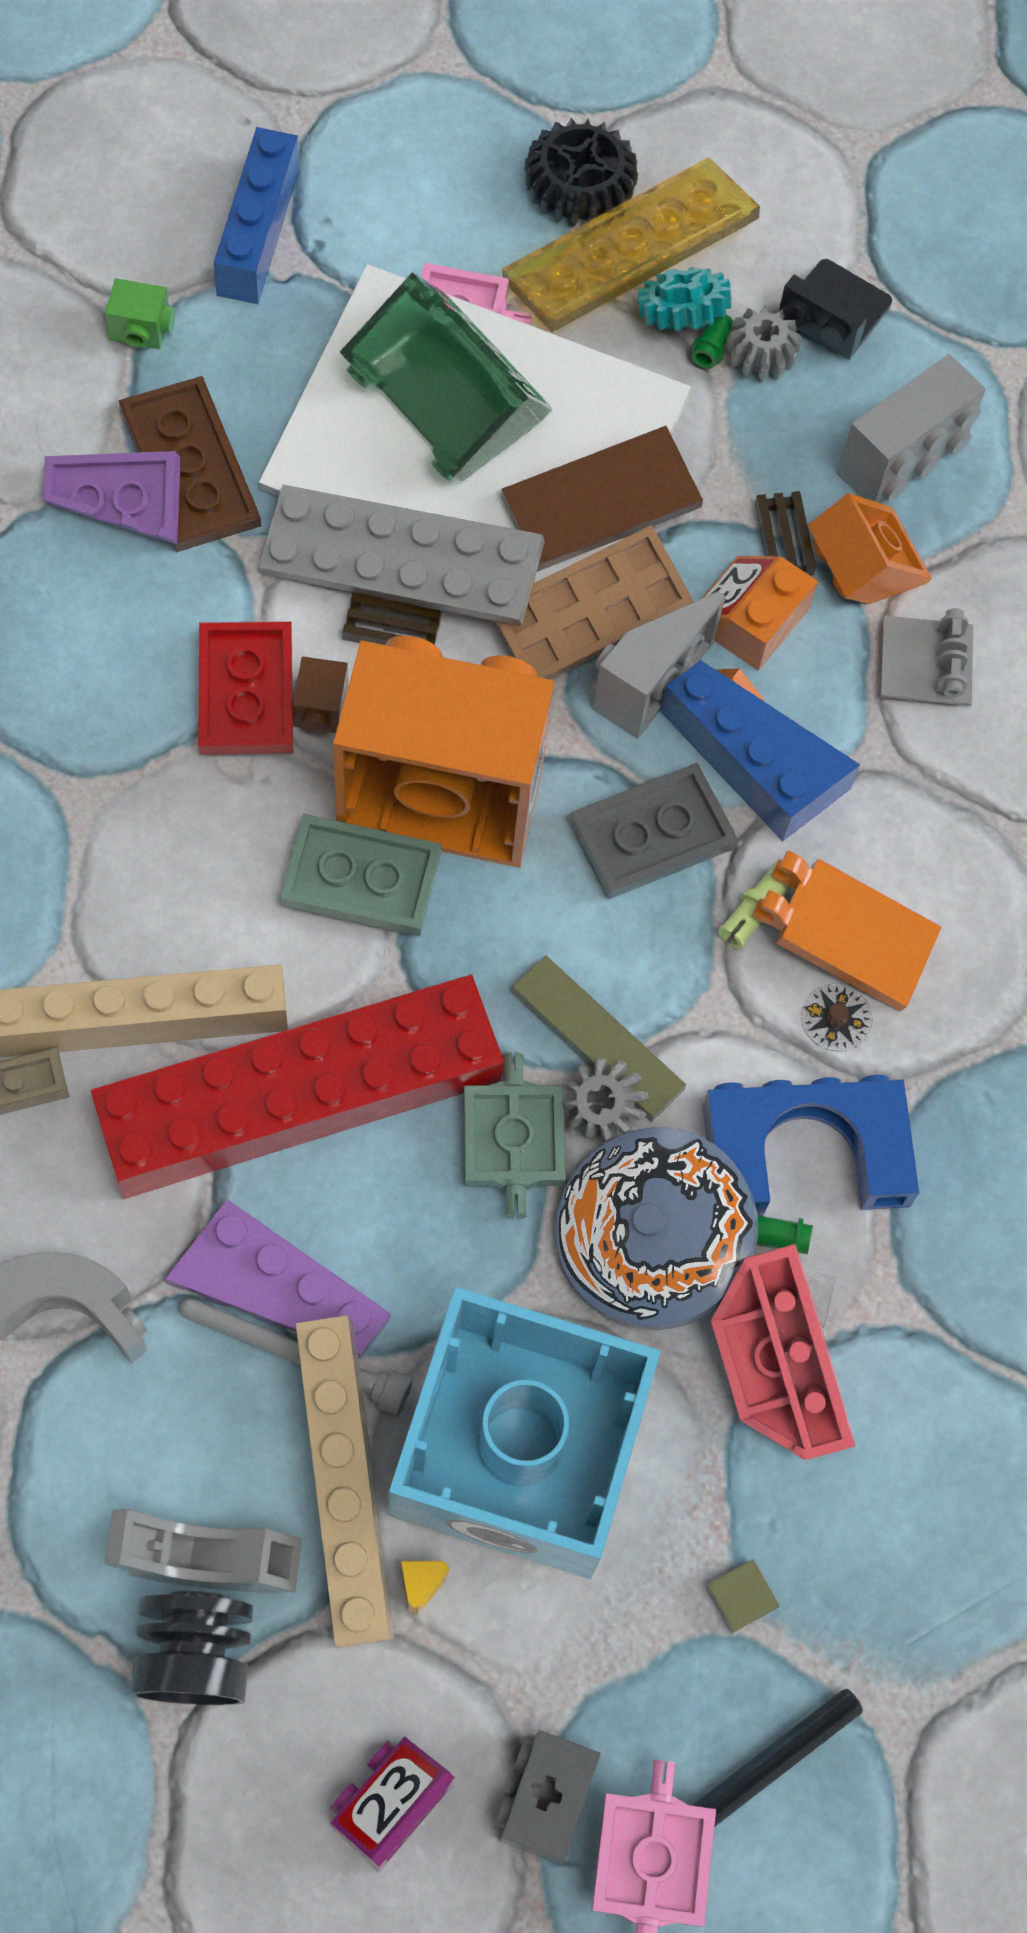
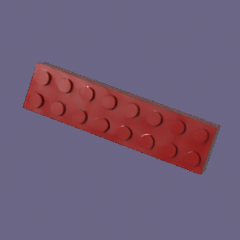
(297, 1086)

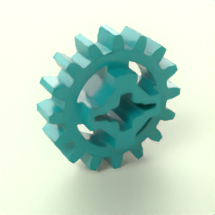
(684, 298)

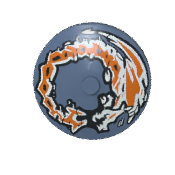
(655, 1227)

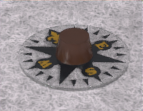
(836, 1017)

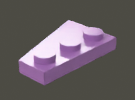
(118, 489)

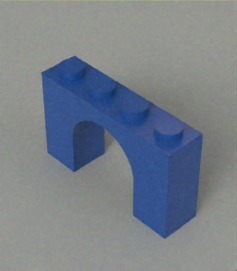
(866, 1113)

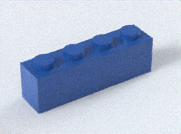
(256, 215)

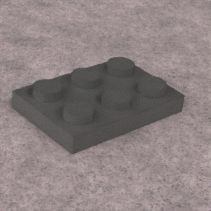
(653, 830)

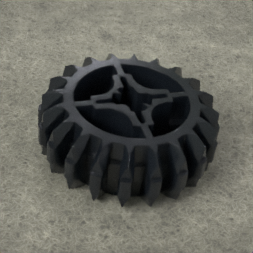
(580, 170)

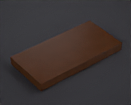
(212, 486)
(604, 496)

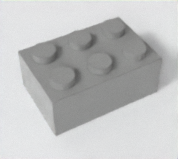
(911, 431)

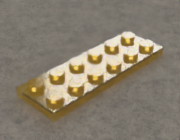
(630, 244)

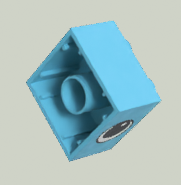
(523, 1433)

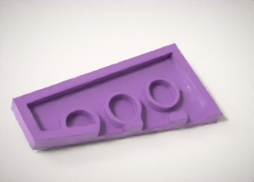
(262, 1274)

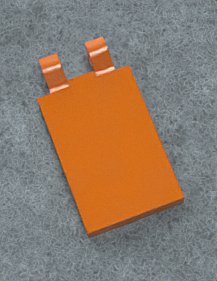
(849, 929)

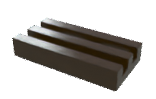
(780, 504)
(390, 616)

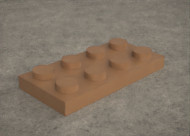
(595, 604)

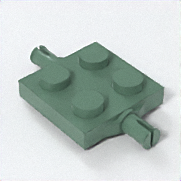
(514, 1135)

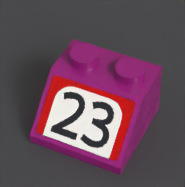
(391, 1801)

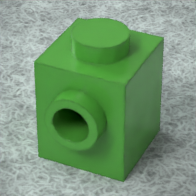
(138, 314)

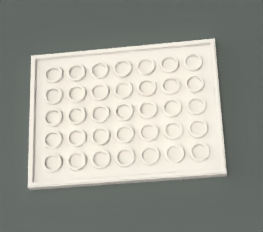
(366, 449)

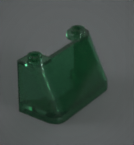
(444, 377)

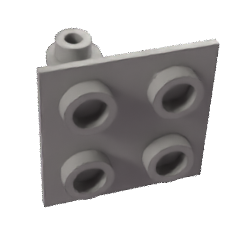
(928, 659)

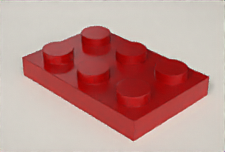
(245, 688)

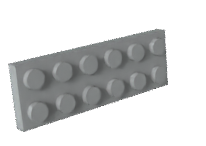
(402, 554)

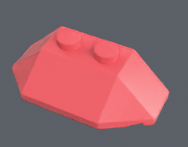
(781, 1356)

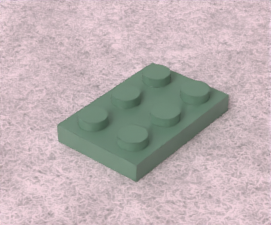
(361, 874)

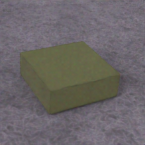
(742, 1596)

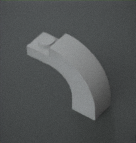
(72, 1282)
(203, 1556)

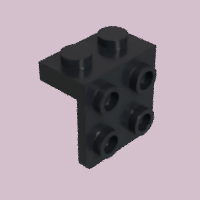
(834, 307)

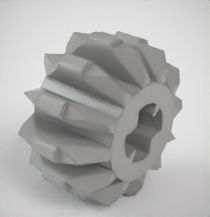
(763, 343)
(604, 1080)

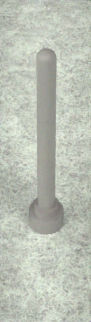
(385, 1389)

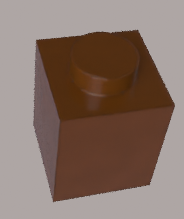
(320, 695)

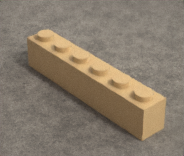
(142, 1010)
(344, 1482)

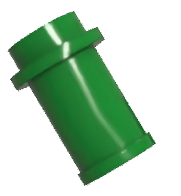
(708, 348)
(781, 1233)

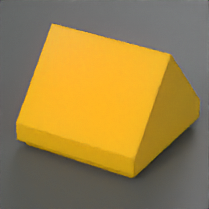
(422, 1581)

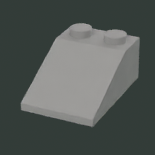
(649, 658)

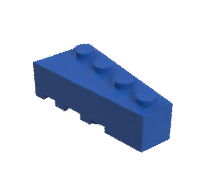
(757, 750)

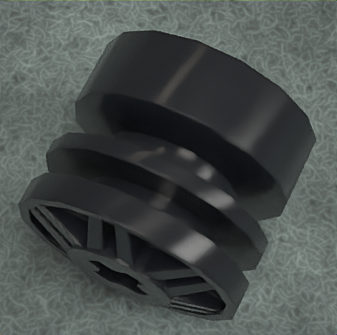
(192, 1649)

